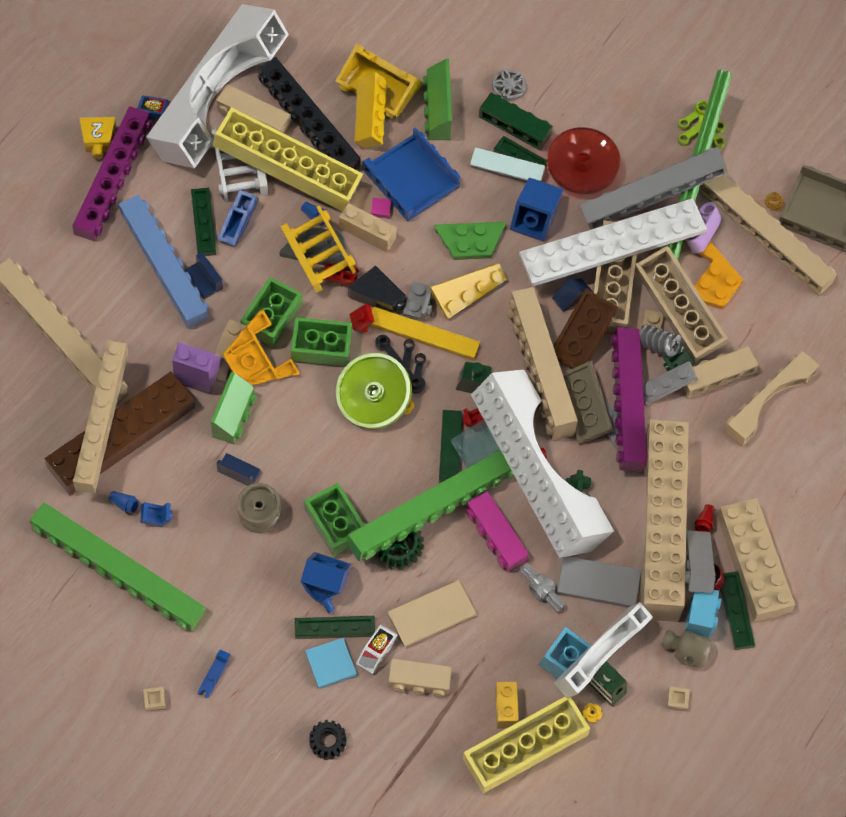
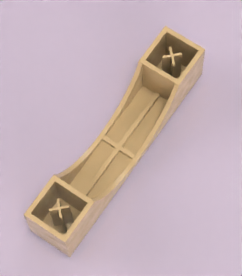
(666, 517)

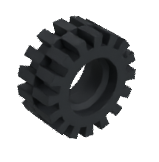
(332, 751)

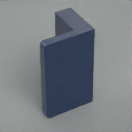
(204, 276)
(238, 469)

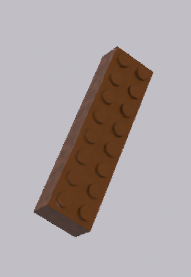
(131, 427)

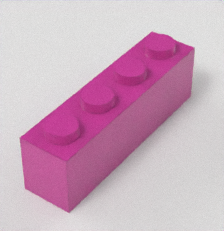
(497, 532)

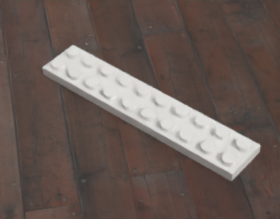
(612, 242)

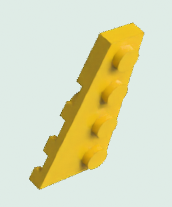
(462, 291)

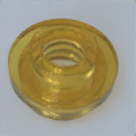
(774, 196)

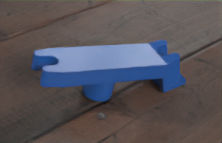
(214, 673)

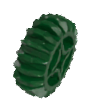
(407, 554)

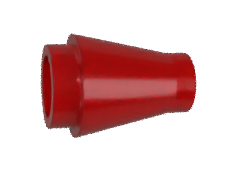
(705, 520)

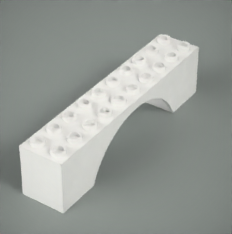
(247, 40)
(567, 515)

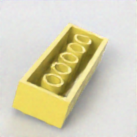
(525, 744)

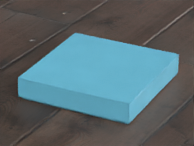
(330, 663)

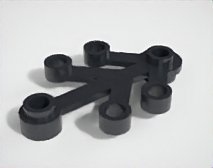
(406, 360)

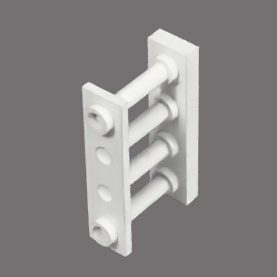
(258, 183)

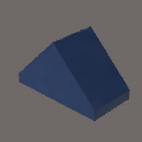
(570, 293)

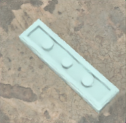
(506, 165)

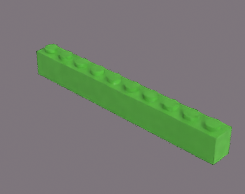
(429, 506)
(117, 566)

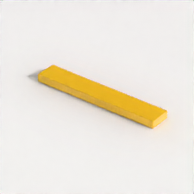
(425, 333)

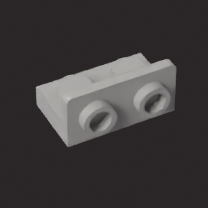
(418, 302)

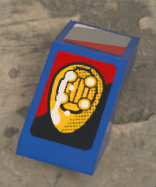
(154, 105)

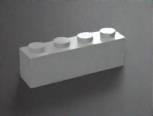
(699, 562)

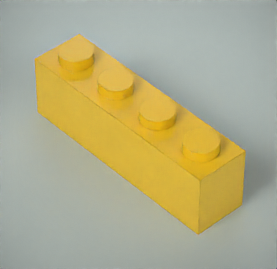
(370, 110)

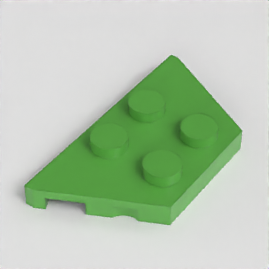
(470, 239)

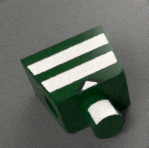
(608, 682)

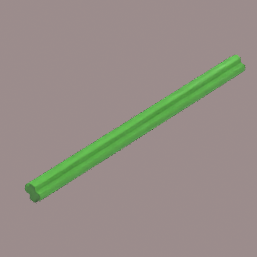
(706, 134)

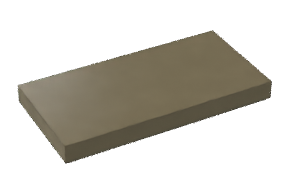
(587, 403)

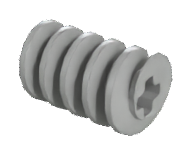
(660, 340)

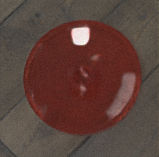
(583, 160)

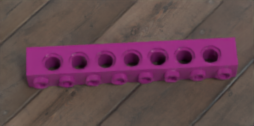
(92, 228)

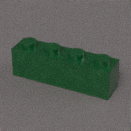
(515, 121)

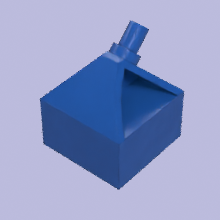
(324, 578)

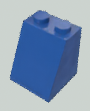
(536, 209)

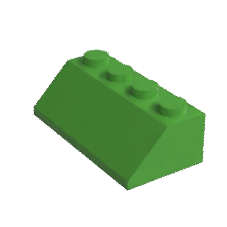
(438, 101)

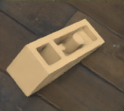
(229, 334)

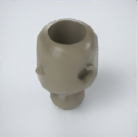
(690, 647)

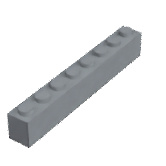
(654, 188)

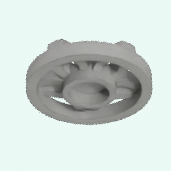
(509, 84)

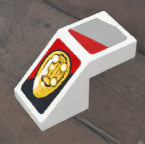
(376, 648)

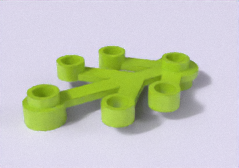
(697, 113)

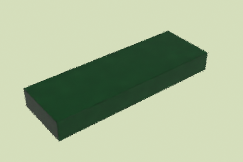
(513, 149)

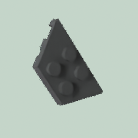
(287, 251)

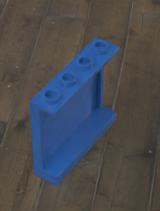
(412, 175)

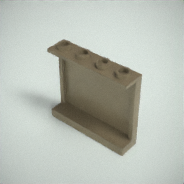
(817, 208)

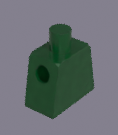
(472, 376)

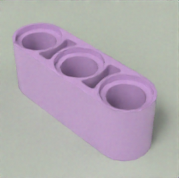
(712, 219)

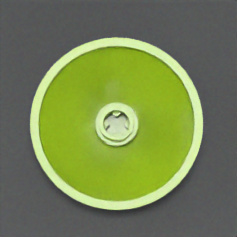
(373, 391)

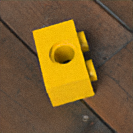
(506, 704)

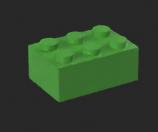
(280, 306)
(321, 341)
(333, 517)

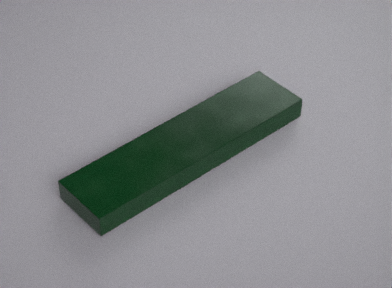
(203, 221)
(448, 455)
(737, 612)
(334, 627)

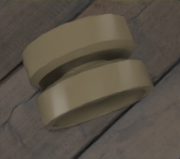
(259, 508)

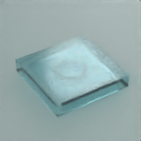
(475, 444)

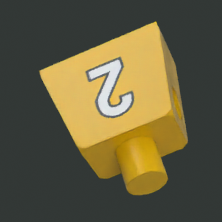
(98, 134)

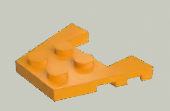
(719, 280)
(248, 358)

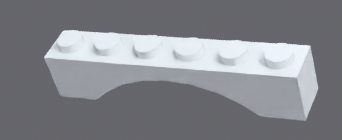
(585, 667)

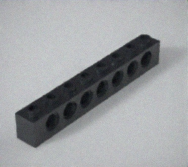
(307, 108)

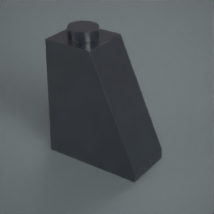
(378, 291)

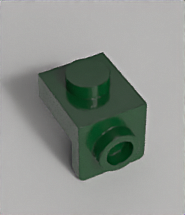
(677, 360)

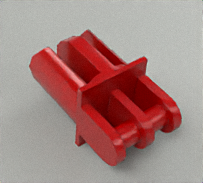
(340, 275)

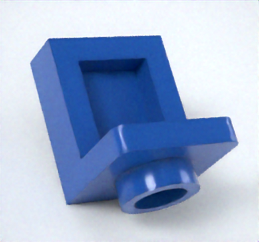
(155, 514)

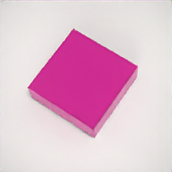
(381, 207)

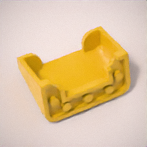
(400, 85)

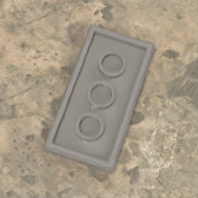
(598, 581)

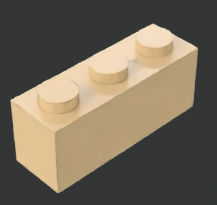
(367, 227)
(419, 677)

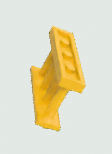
(300, 248)

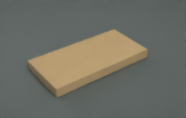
(431, 614)

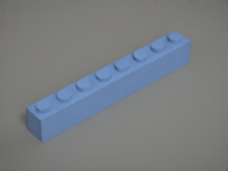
(163, 261)

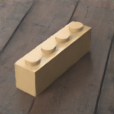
(254, 108)
(722, 371)

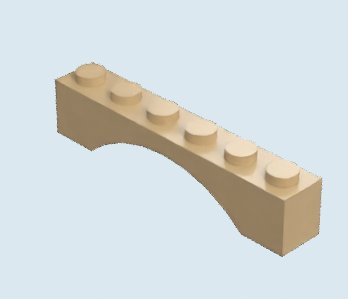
(797, 373)

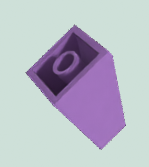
(196, 367)

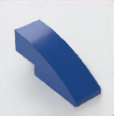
(238, 218)

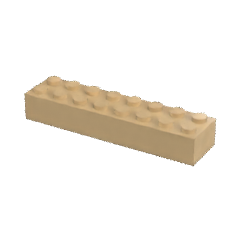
(542, 364)

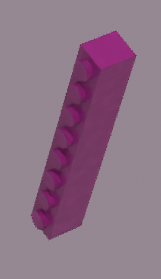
(629, 400)

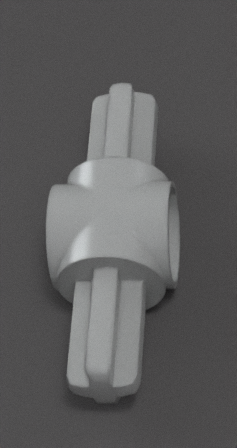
(542, 587)

